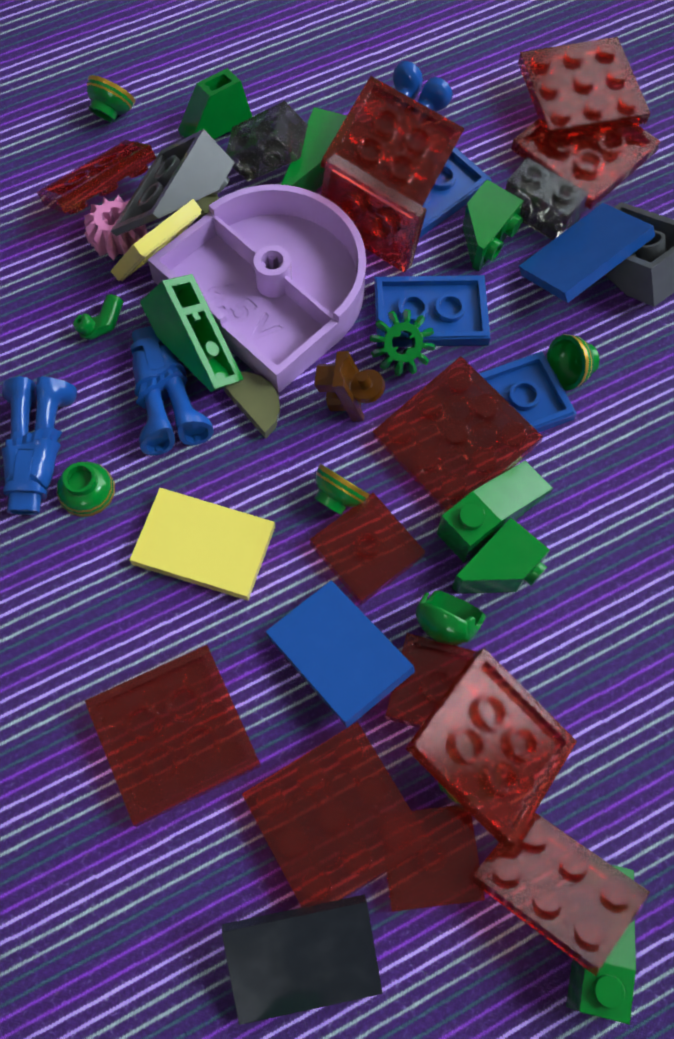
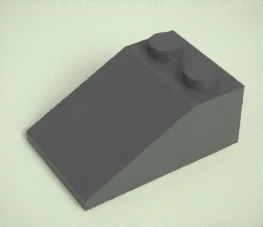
(177, 176)
(649, 270)

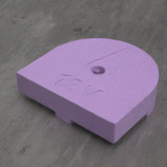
(276, 274)

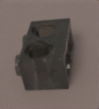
(267, 141)
(549, 200)

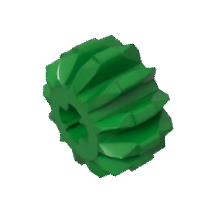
(394, 331)

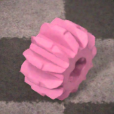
(99, 227)

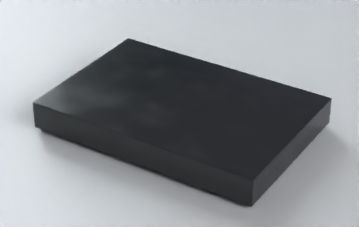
(301, 959)

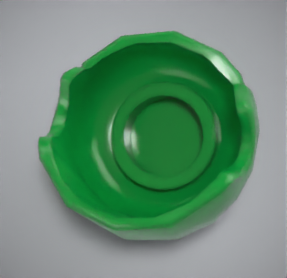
(448, 618)

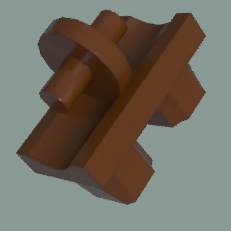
(347, 386)

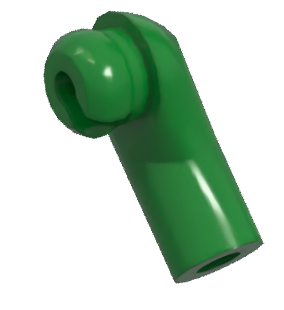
(101, 324)

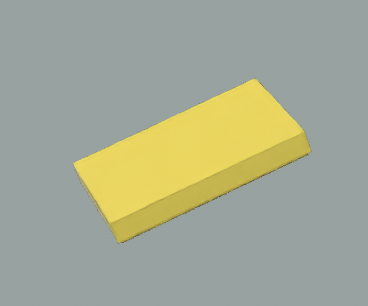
(155, 240)
(203, 543)

